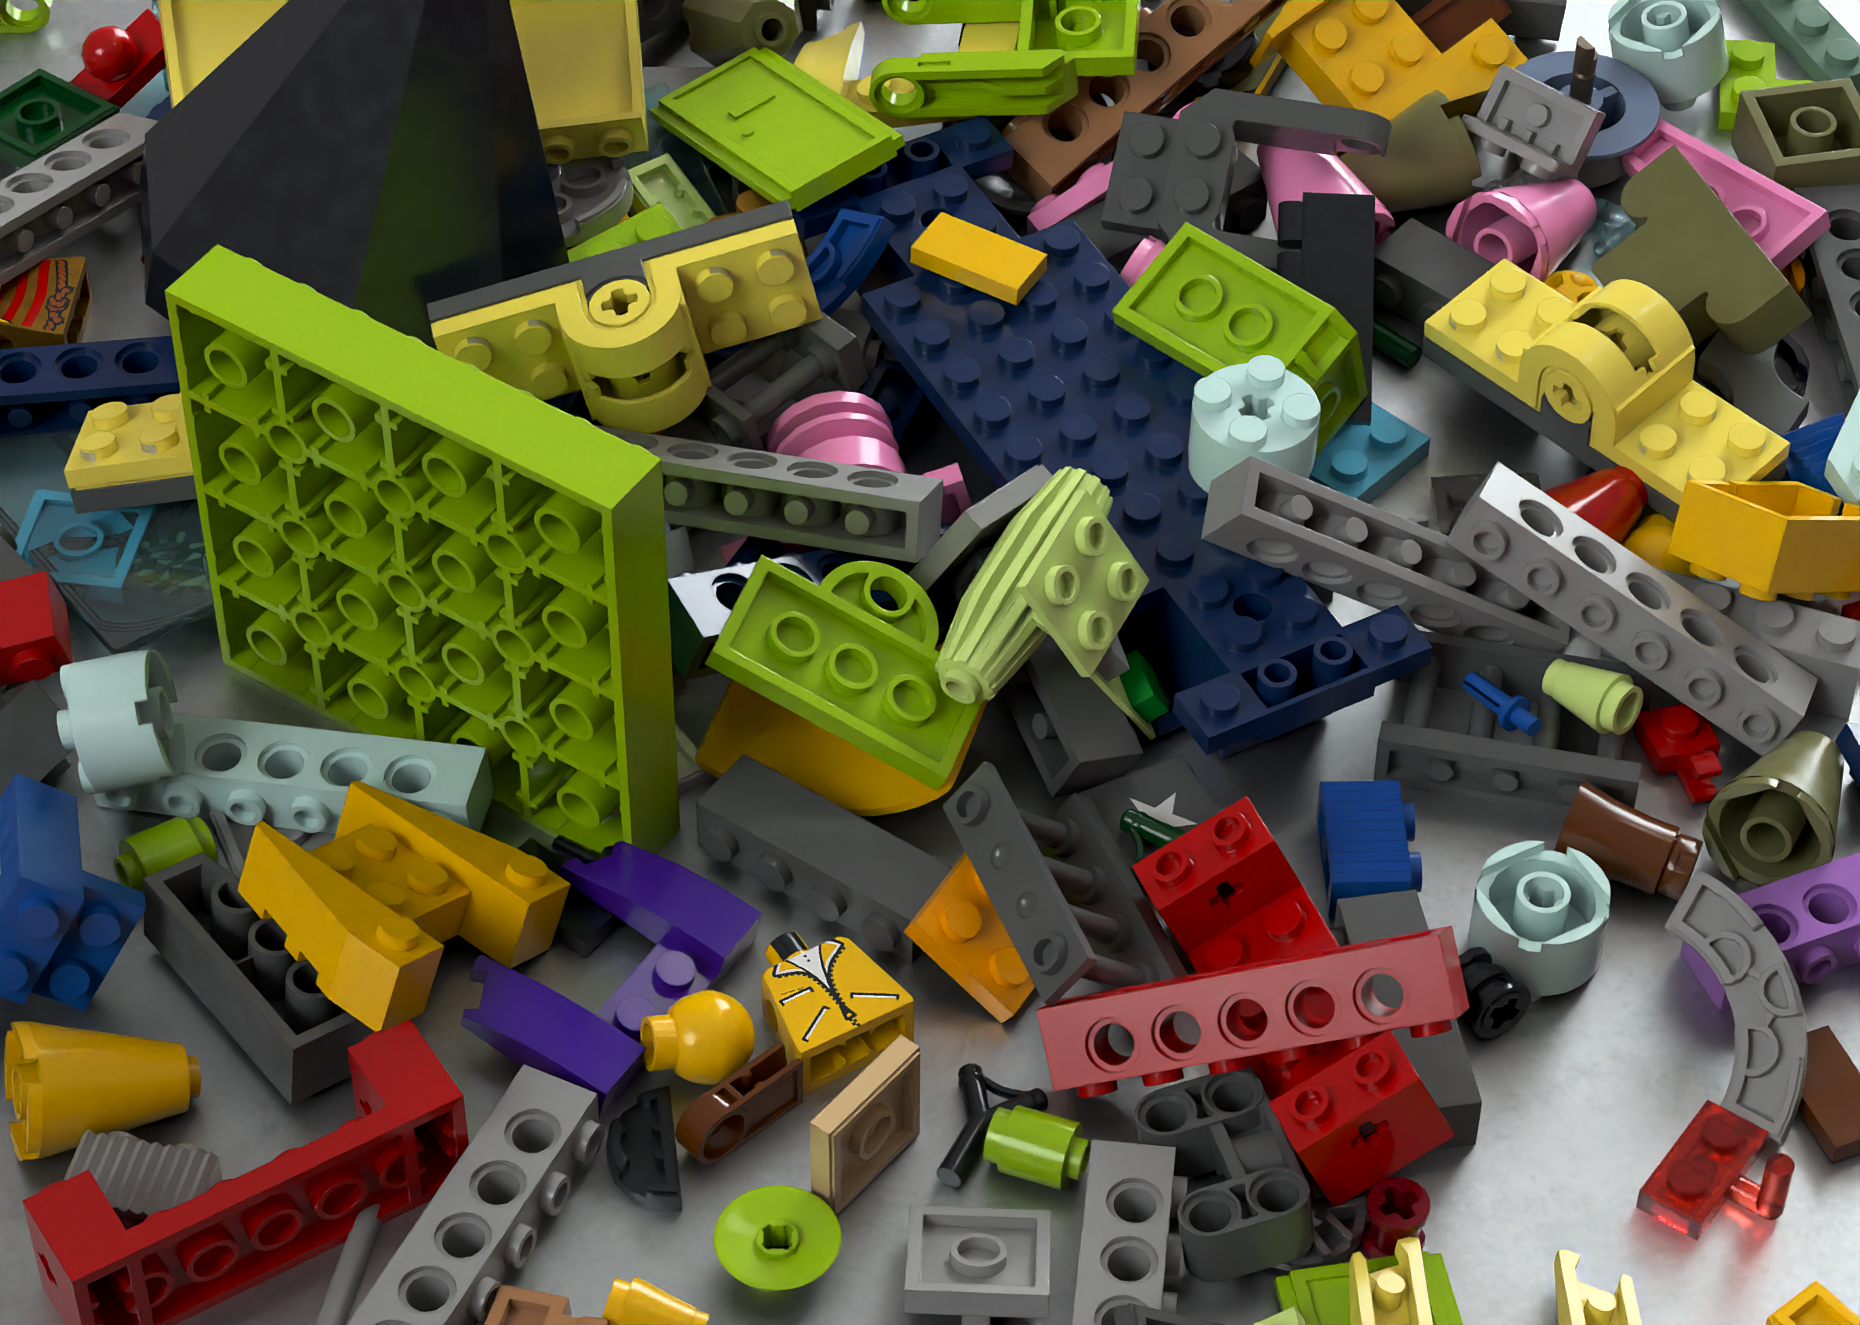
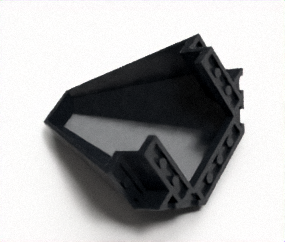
(359, 156)

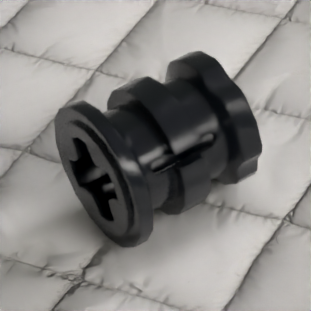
(1488, 991)

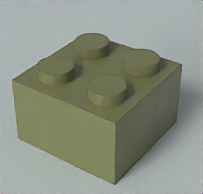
(1801, 133)

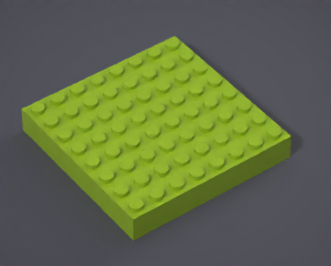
(430, 551)

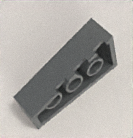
(249, 977)

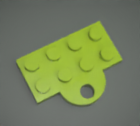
(849, 661)

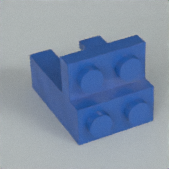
(55, 919)

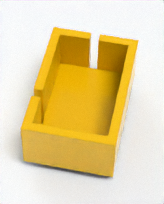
(1769, 538)

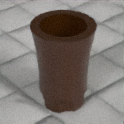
(1629, 843)

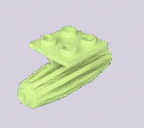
(1051, 574)

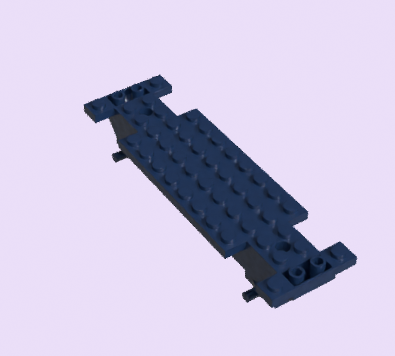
(1070, 388)

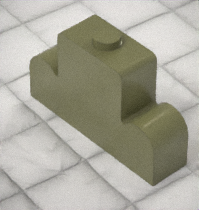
(1700, 259)

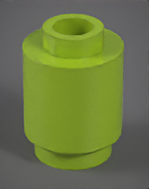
(161, 848)
(1037, 1146)

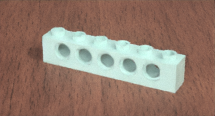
(304, 774)

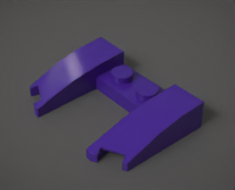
(697, 938)

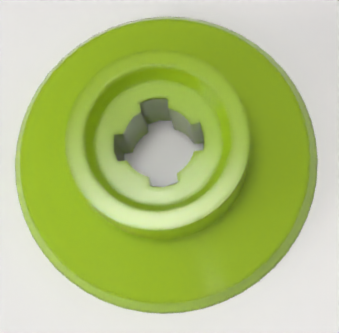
(777, 1218)

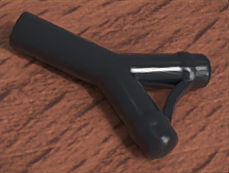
(978, 1116)

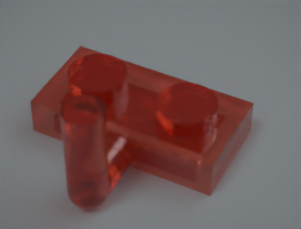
(1709, 1168)

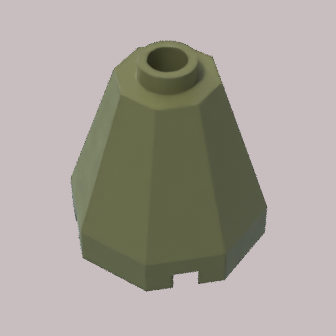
(731, 27)

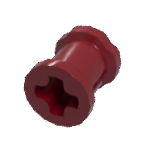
(1395, 1211)

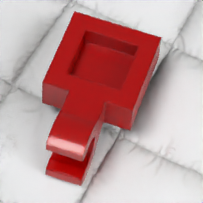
(1681, 743)

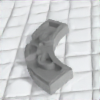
(1763, 1000)

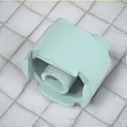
(1672, 45)
(1254, 413)
(121, 720)
(1541, 916)

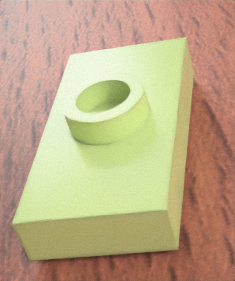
(666, 183)

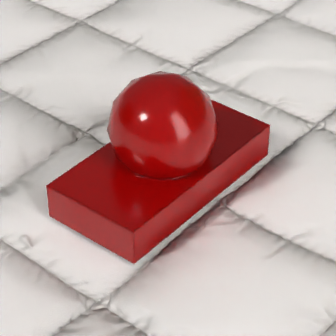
(122, 60)

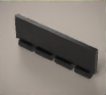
(1334, 263)

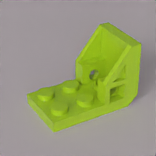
(1224, 309)

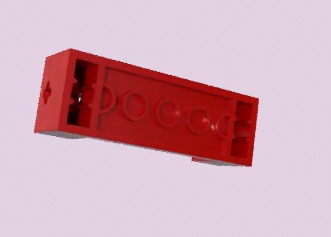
(1241, 903)
(266, 1220)

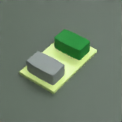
(1131, 686)

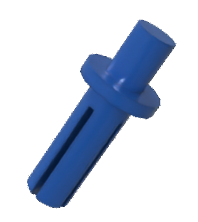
(1512, 712)

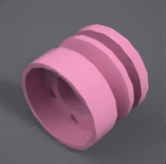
(837, 429)

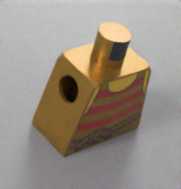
(46, 304)

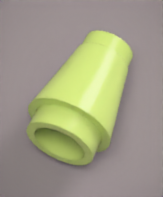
(1594, 695)

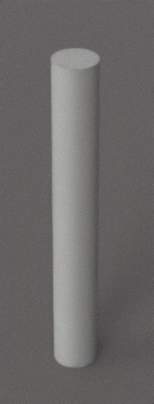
(350, 1268)

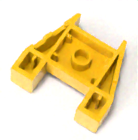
(1380, 60)
(388, 896)

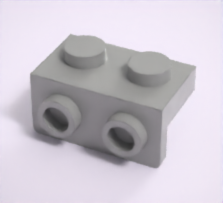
(1535, 123)

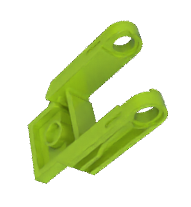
(1053, 50)

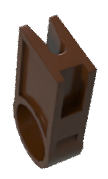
(741, 1106)

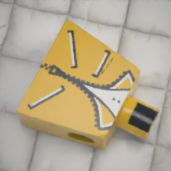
(831, 1006)

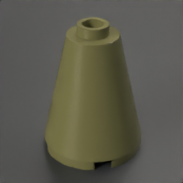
(1426, 160)
(1778, 812)

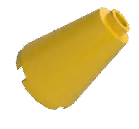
(90, 1080)

